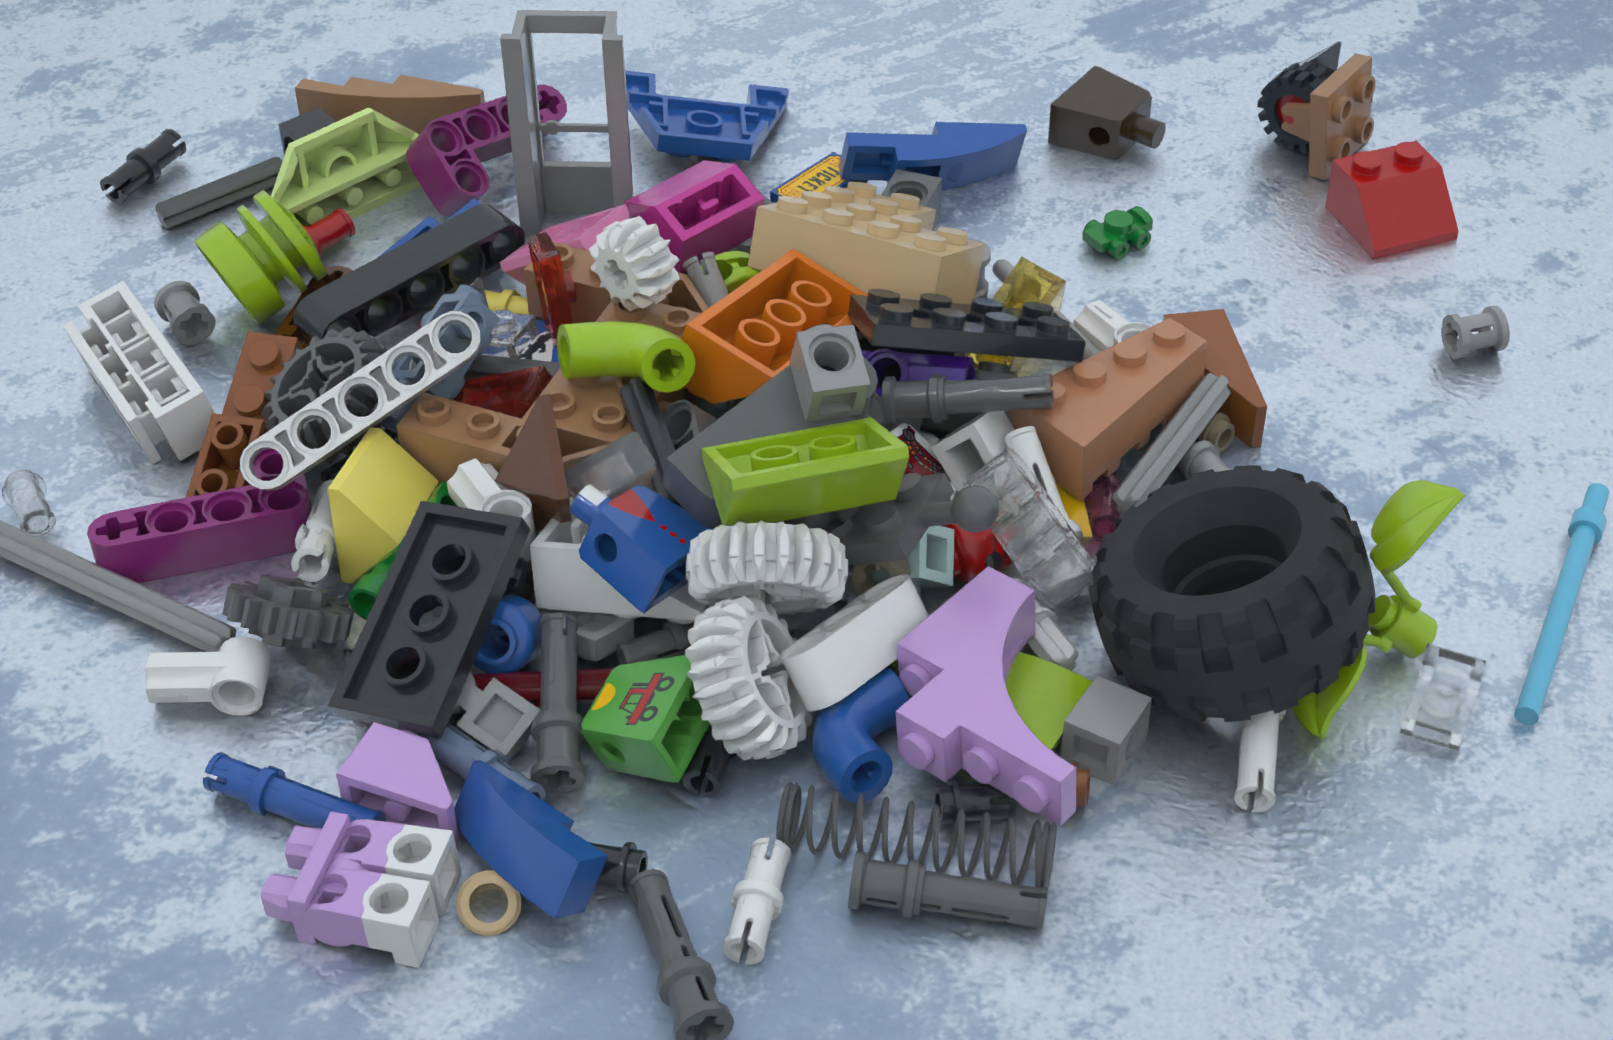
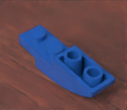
(955, 152)

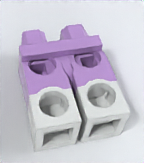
(366, 885)

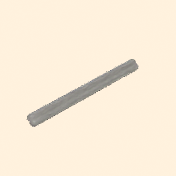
(113, 590)

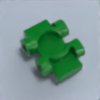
(1119, 228)

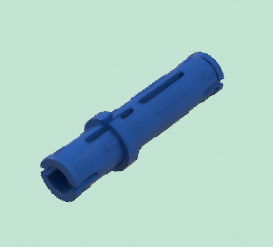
(271, 792)

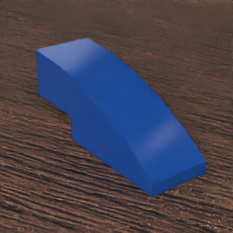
(527, 842)

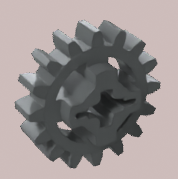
(288, 612)

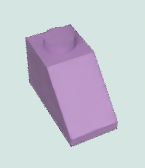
(398, 776)

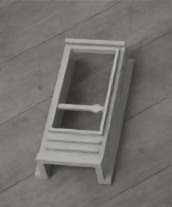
(564, 185)

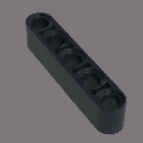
(412, 275)

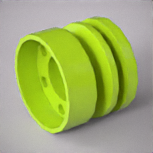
(261, 256)

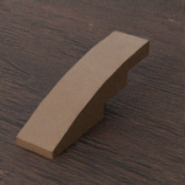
(406, 101)

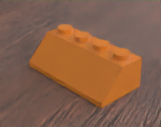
(754, 328)

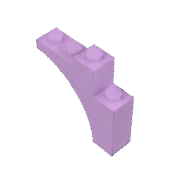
(960, 701)

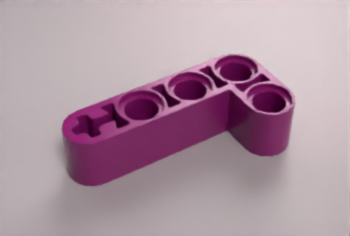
(452, 147)
(204, 528)

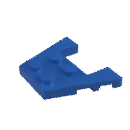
(704, 126)

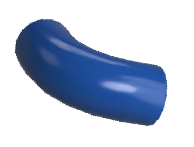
(846, 733)

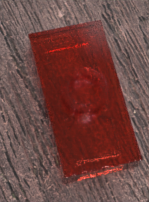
(553, 285)
(506, 392)

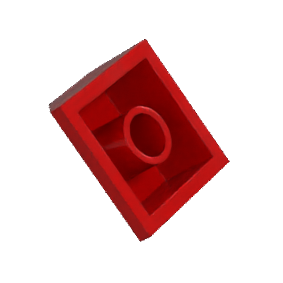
(1392, 199)

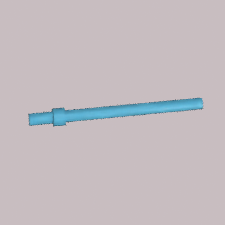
(1585, 531)

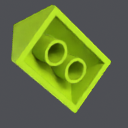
(805, 472)

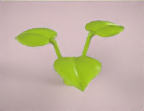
(1397, 621)

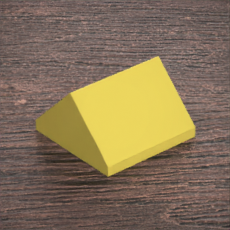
(375, 502)

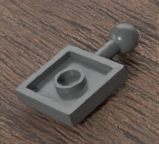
(895, 526)

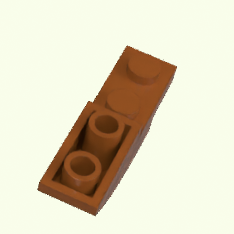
(241, 417)

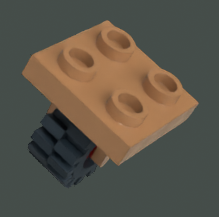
(1319, 112)

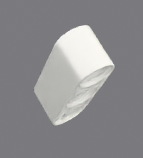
(853, 643)

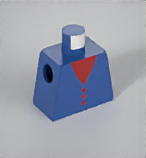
(636, 542)

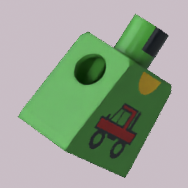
(645, 719)

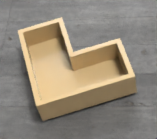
(870, 241)

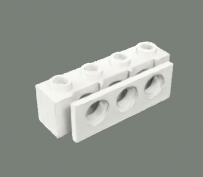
(130, 349)

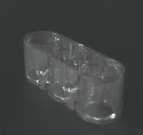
(1035, 531)

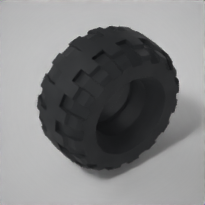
(1233, 593)

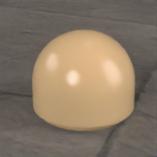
(481, 882)

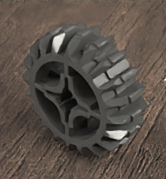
(315, 372)

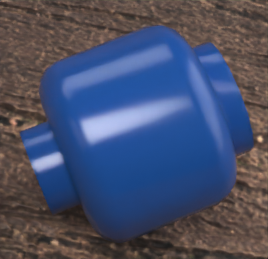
(511, 638)

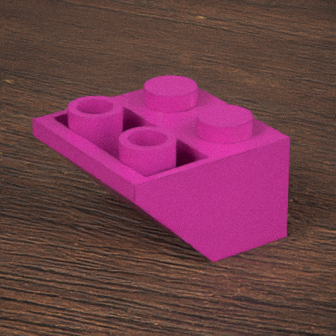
(700, 209)

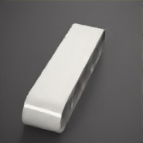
(333, 404)

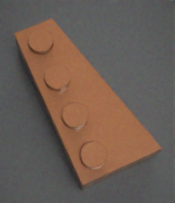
(1115, 402)

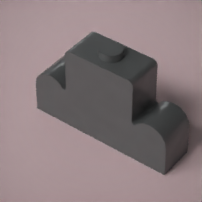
(764, 413)

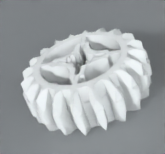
(777, 562)
(744, 680)

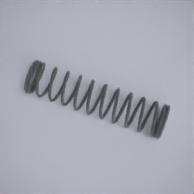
(1044, 839)

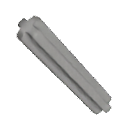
(1172, 442)

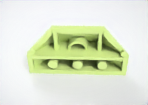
(346, 167)

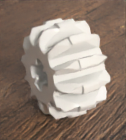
(634, 263)

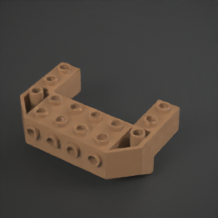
(586, 410)

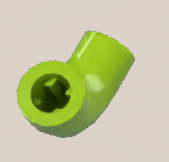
(625, 351)

